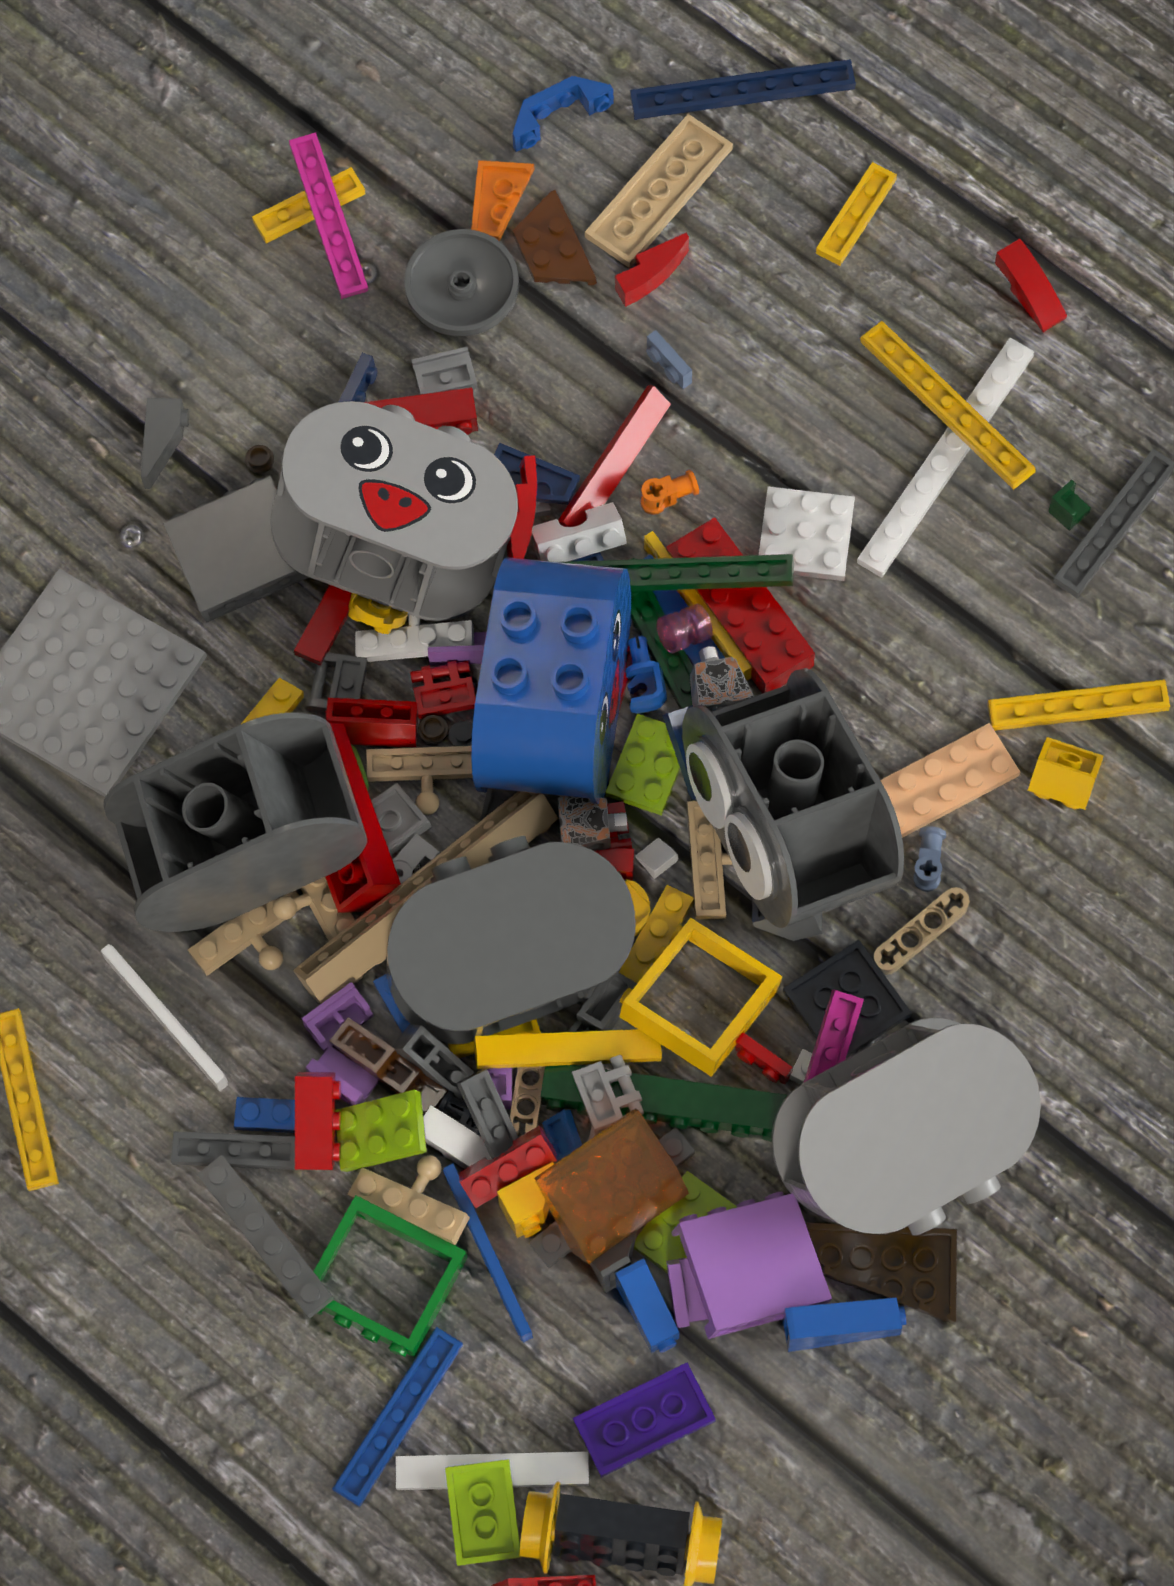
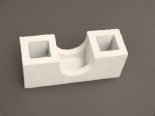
(598, 533)

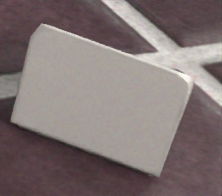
(657, 857)

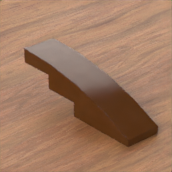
(386, 1064)

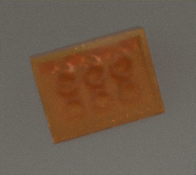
(611, 1186)

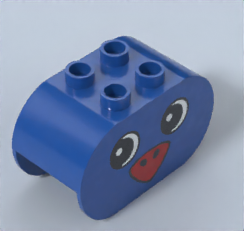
(551, 678)

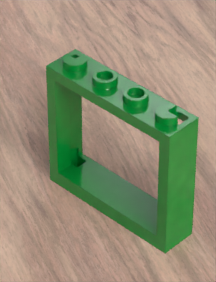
(419, 1237)

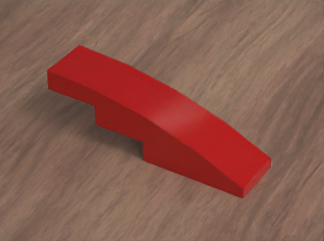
(525, 517)

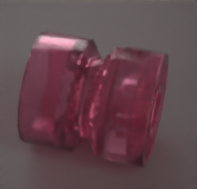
(684, 628)

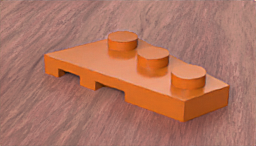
(498, 194)

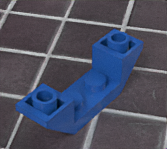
(592, 94)

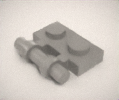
(598, 1095)

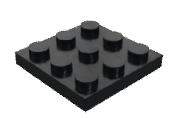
(855, 974)

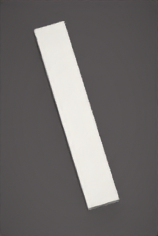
(165, 1017)
(526, 1469)

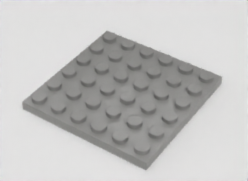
(89, 682)

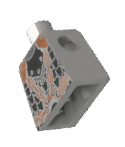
(717, 681)
(588, 822)

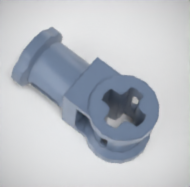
(929, 858)

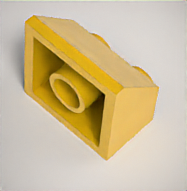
(1065, 773)
(524, 1204)

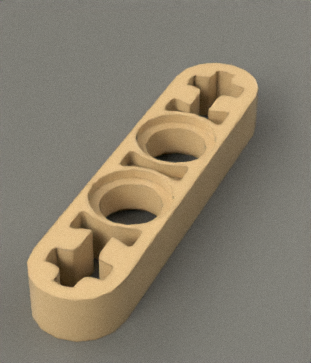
(924, 934)
(526, 1092)

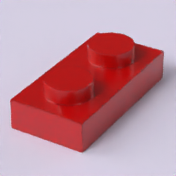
(772, 1066)

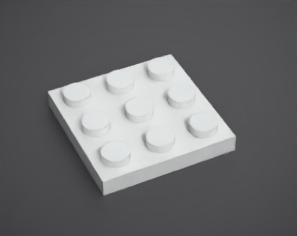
(811, 528)

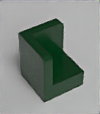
(1068, 507)

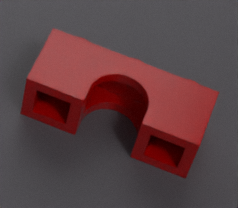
(525, 1156)

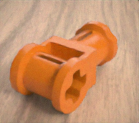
(667, 491)

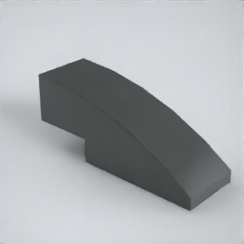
(603, 1007)

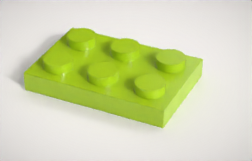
(645, 767)
(381, 1131)
(656, 1239)
(483, 1512)

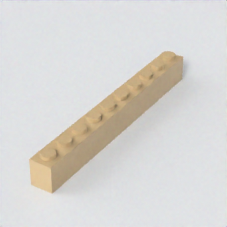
(366, 939)

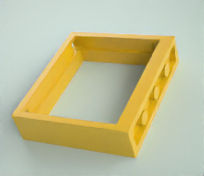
(672, 1037)

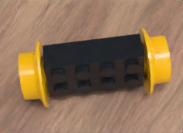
(620, 1535)

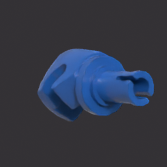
(647, 676)

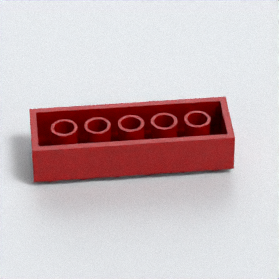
(748, 614)
(373, 871)

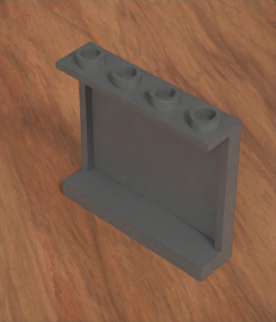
(231, 550)

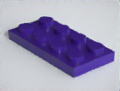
(644, 1419)

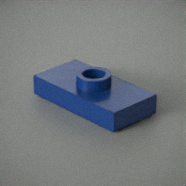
(562, 1133)

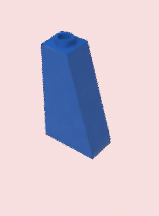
(842, 1323)

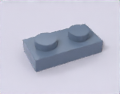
(673, 364)

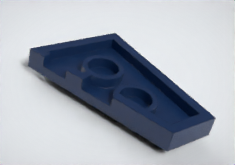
(553, 482)

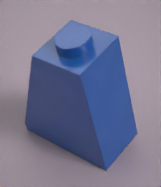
(647, 1306)

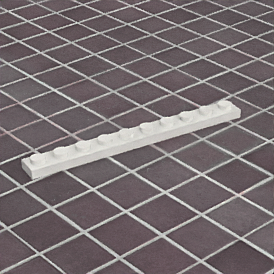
(942, 462)

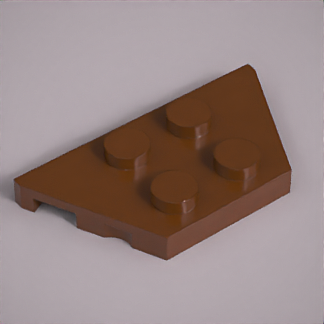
(552, 245)

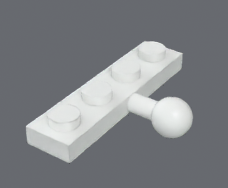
(412, 640)

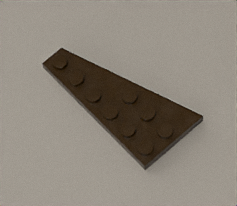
(893, 1265)

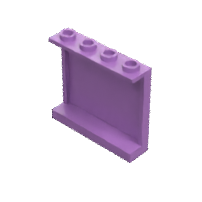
(752, 1263)

